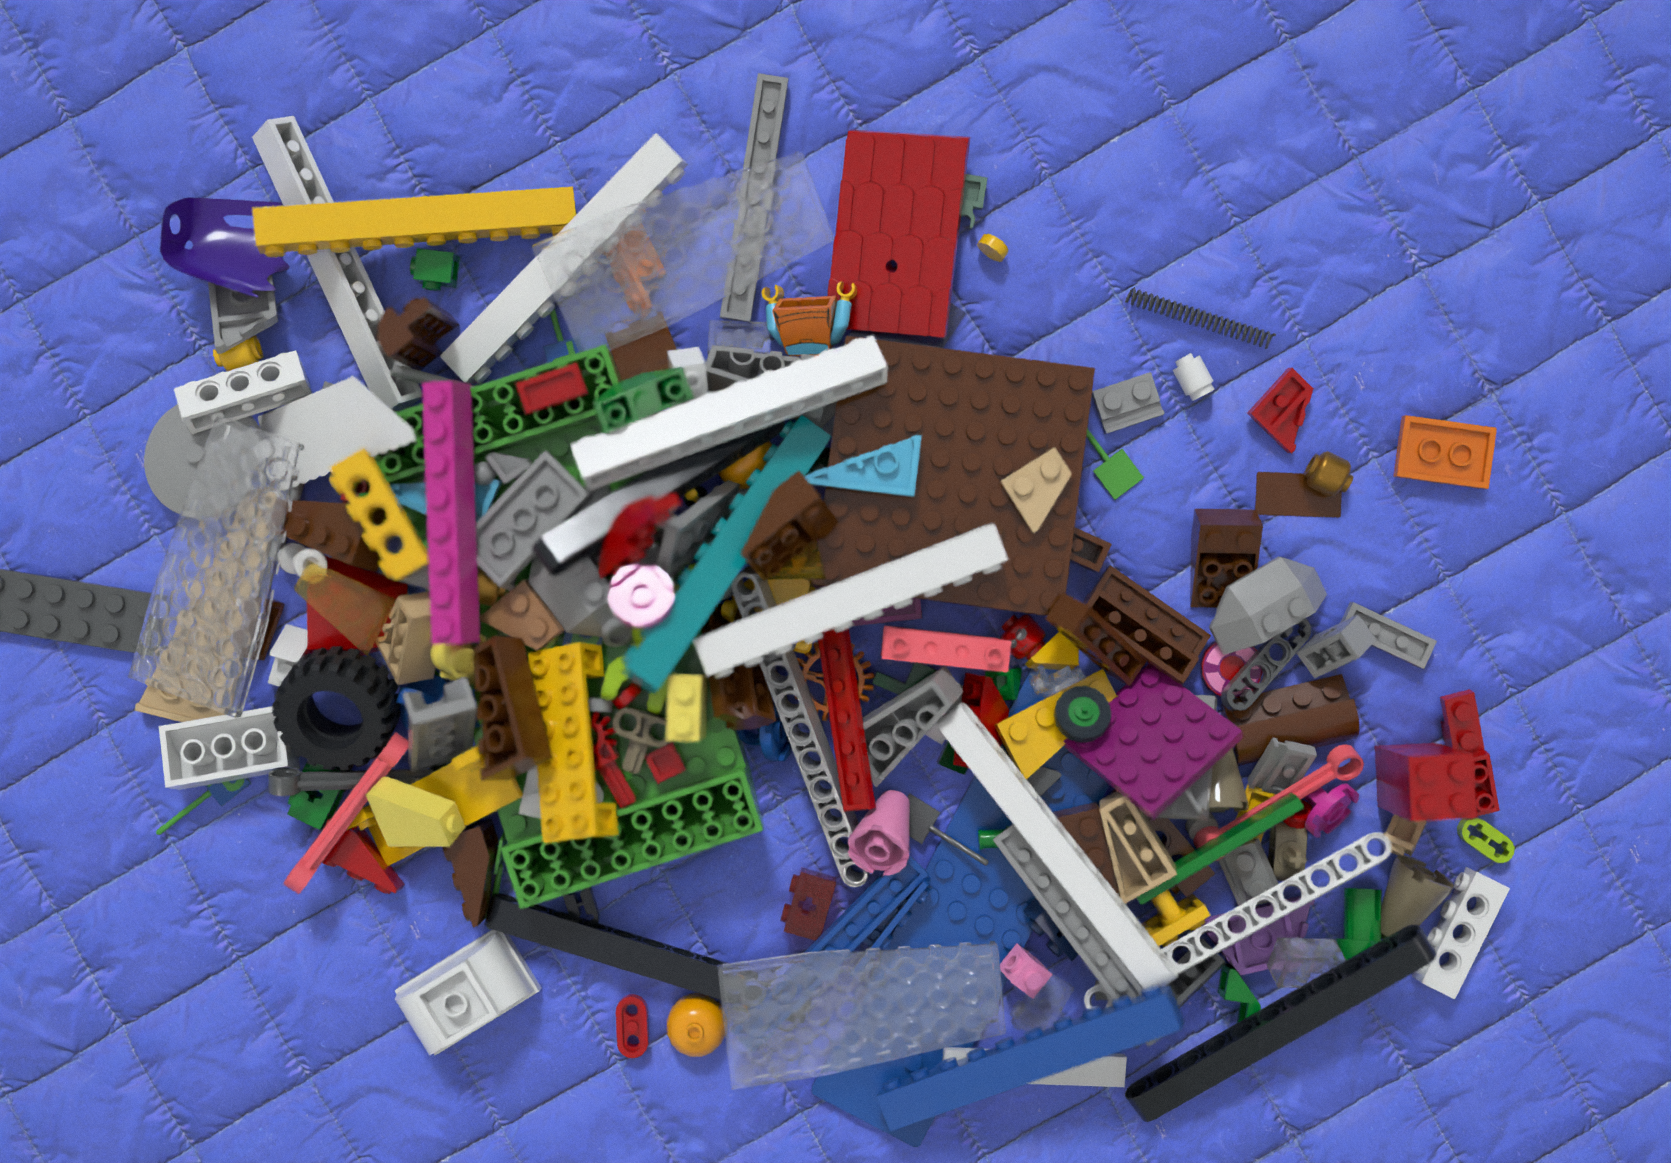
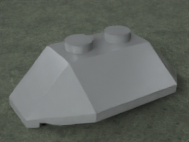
(575, 596)
(1266, 604)

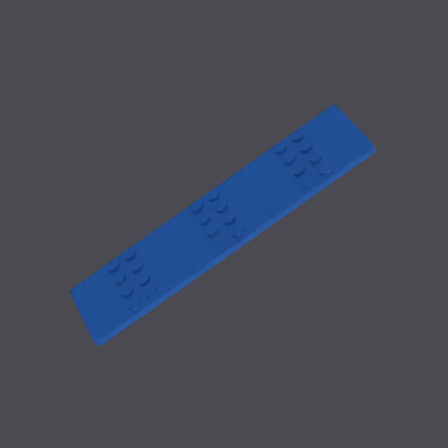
(964, 906)

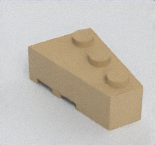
(408, 639)
(1134, 847)

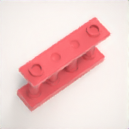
(945, 648)

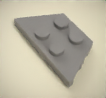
(240, 315)

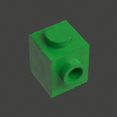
(435, 269)

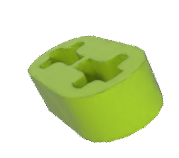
(1489, 833)

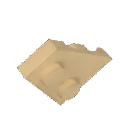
(1037, 487)

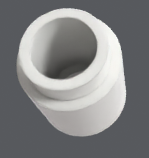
(1193, 376)

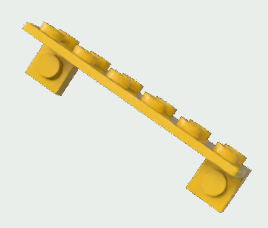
(568, 779)
(457, 782)

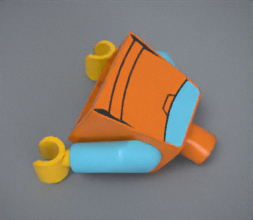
(808, 323)

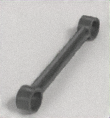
(292, 781)

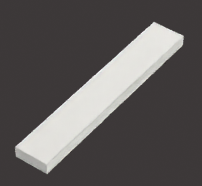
(1103, 1072)

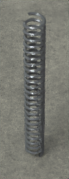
(1199, 315)

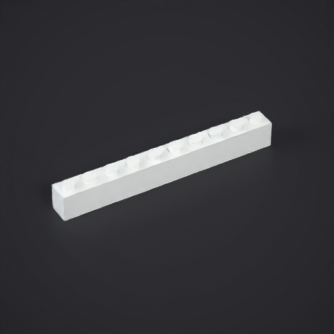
(339, 274)
(529, 294)
(730, 412)
(850, 599)

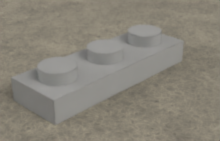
(1394, 637)

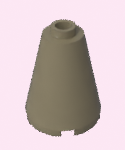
(1227, 786)
(1411, 894)

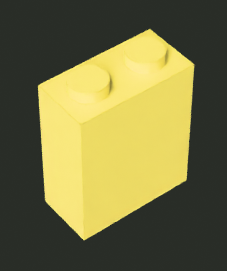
(687, 707)

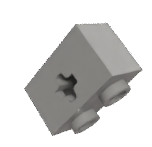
(1336, 646)

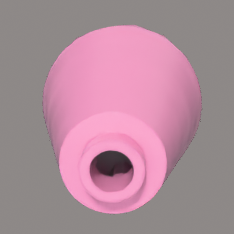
(883, 835)

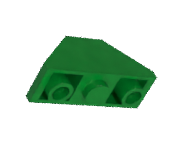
(641, 397)

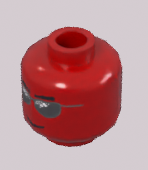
(1025, 636)

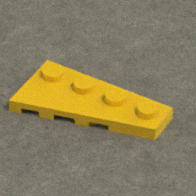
(1033, 734)

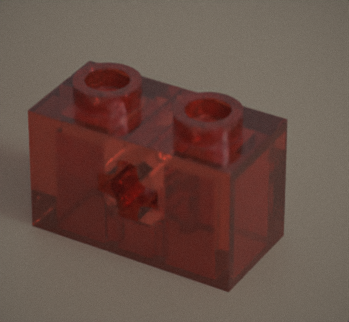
(808, 922)

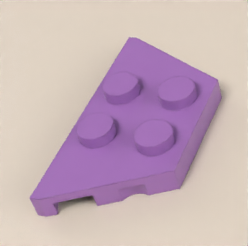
(1255, 950)

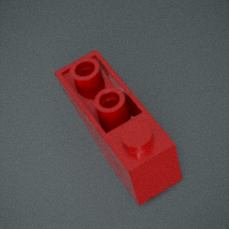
(363, 860)

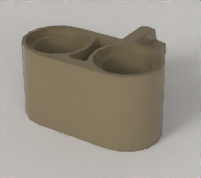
(639, 738)
(1287, 850)

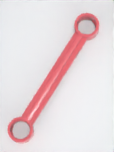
(1301, 788)
(341, 820)

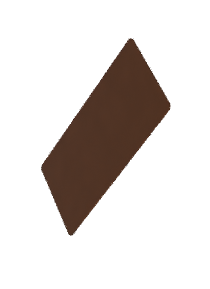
(1291, 496)

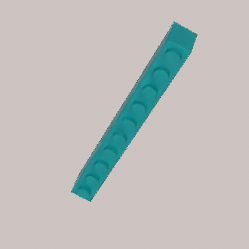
(722, 559)

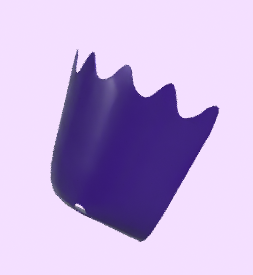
(219, 251)

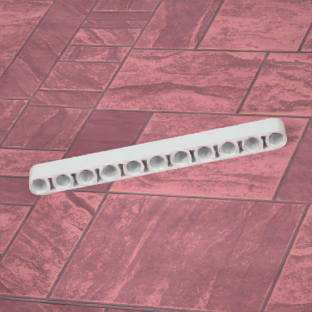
(1056, 847)
(1275, 897)

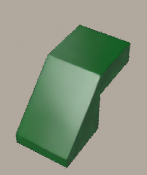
(1233, 988)

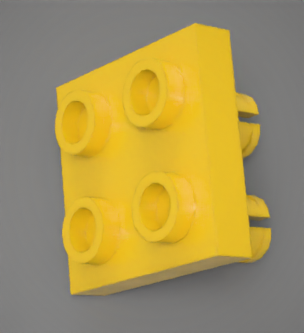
(1174, 917)

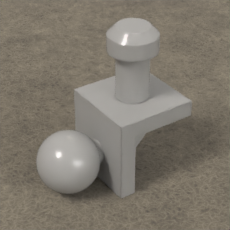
(504, 465)

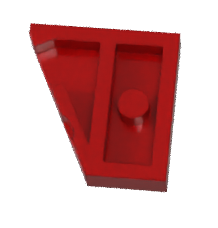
(1283, 408)

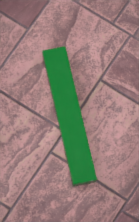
(1228, 842)

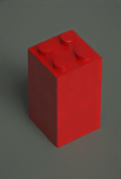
(1425, 781)

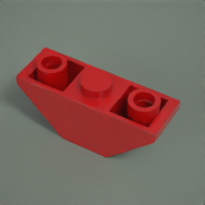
(986, 703)

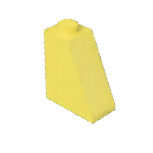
(413, 815)

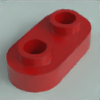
(632, 1024)

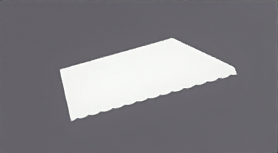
(335, 426)

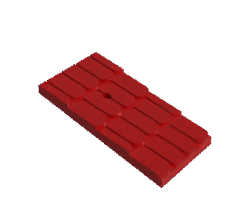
(904, 206)

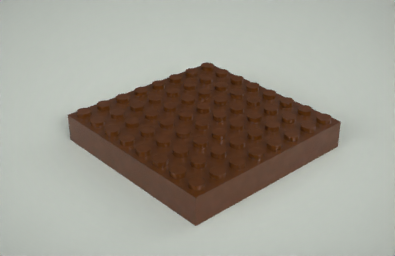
(977, 426)

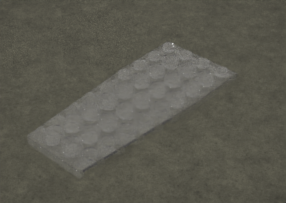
(681, 251)
(219, 570)
(855, 1008)

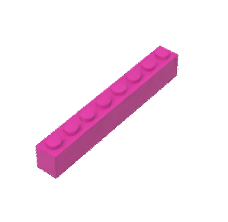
(451, 512)

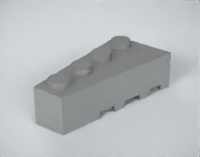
(734, 364)
(905, 719)

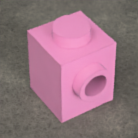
(1025, 971)

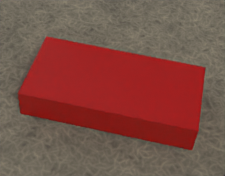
(552, 388)

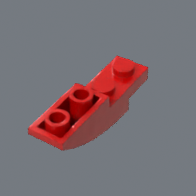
(632, 531)
(1463, 731)

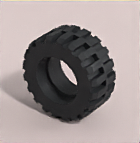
(320, 738)

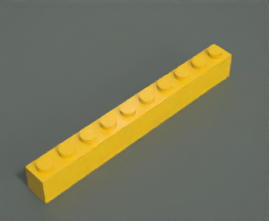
(412, 221)

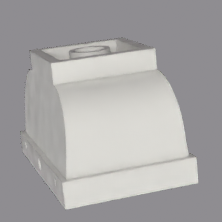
(466, 991)

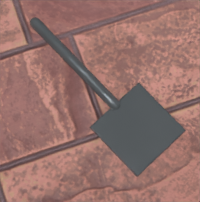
(922, 821)

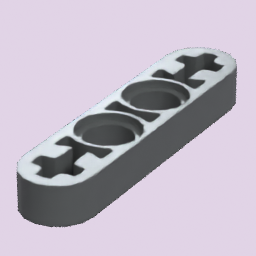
(1269, 667)

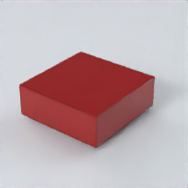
(665, 762)

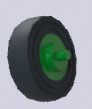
(1082, 714)

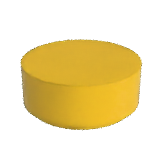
(993, 247)

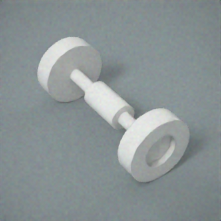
(296, 556)

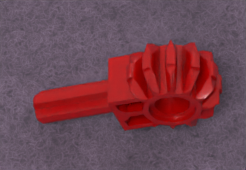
(604, 760)

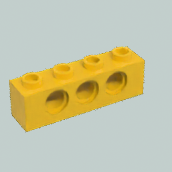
(362, 467)

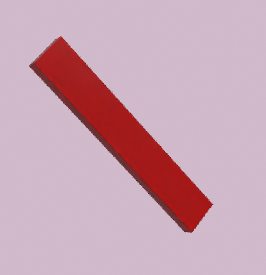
(846, 720)

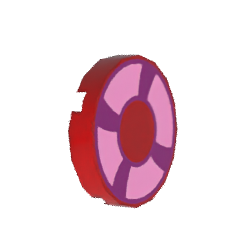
(1219, 668)

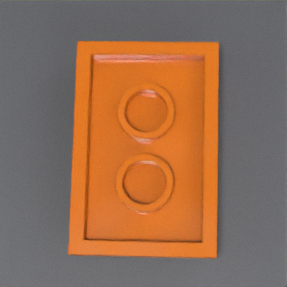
(1445, 452)

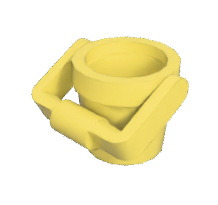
(455, 660)

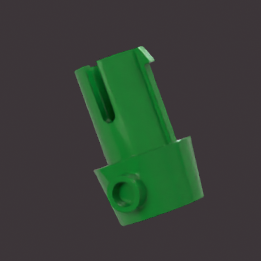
(1361, 920)

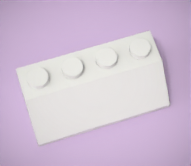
(223, 749)

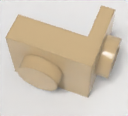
(1404, 835)

